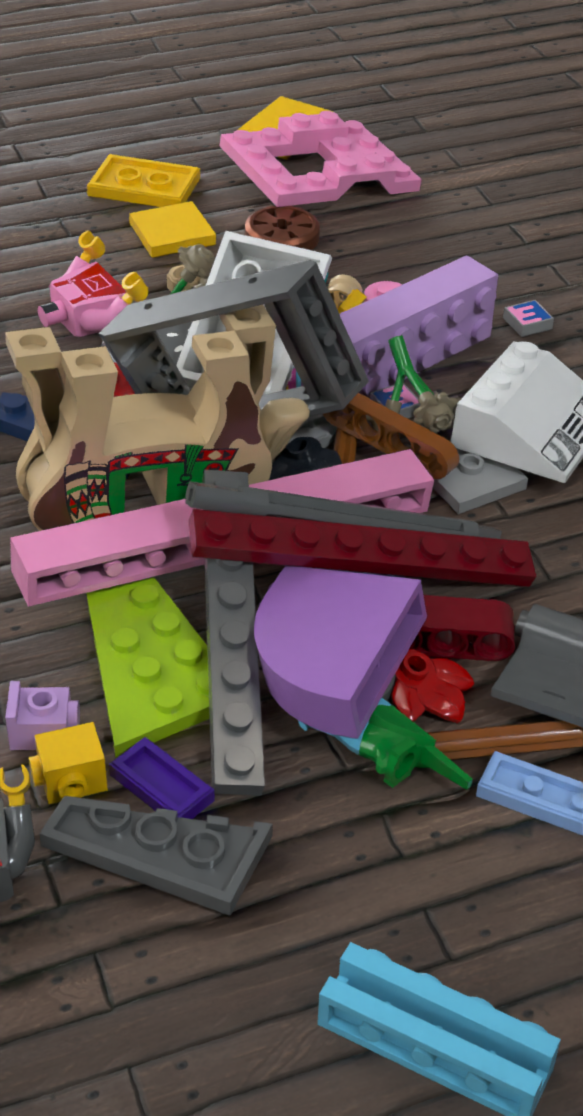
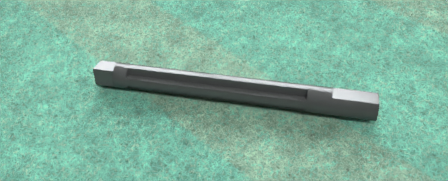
(287, 505)

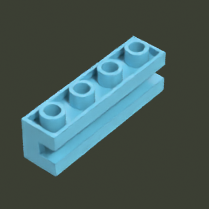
(438, 1032)

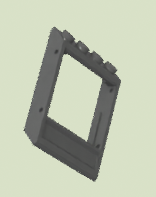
(296, 303)

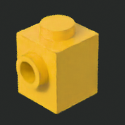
(69, 763)

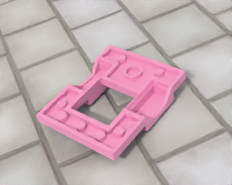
(347, 147)

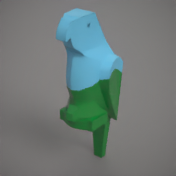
(399, 746)

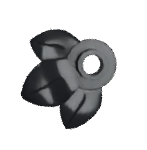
(302, 456)

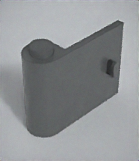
(546, 666)

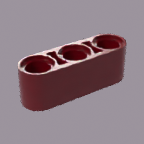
(466, 629)

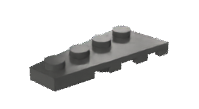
(181, 856)

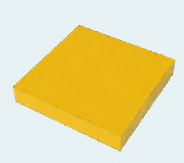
(171, 227)

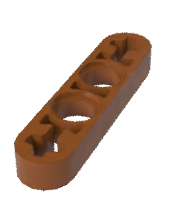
(432, 450)

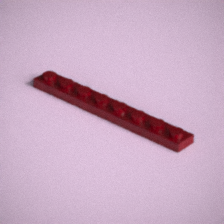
(359, 548)

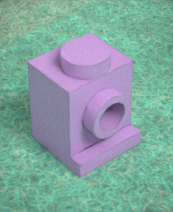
(36, 712)

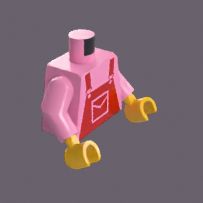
(87, 294)

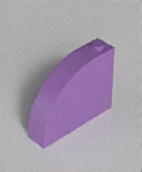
(335, 642)

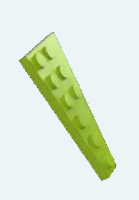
(147, 663)

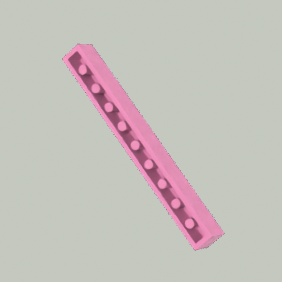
(157, 537)

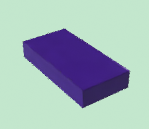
(161, 780)

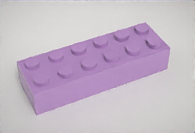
(433, 313)

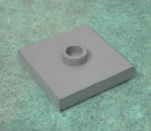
(478, 482)

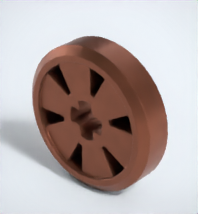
(285, 226)

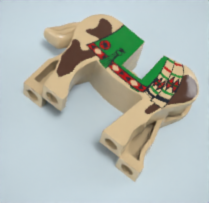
(91, 439)

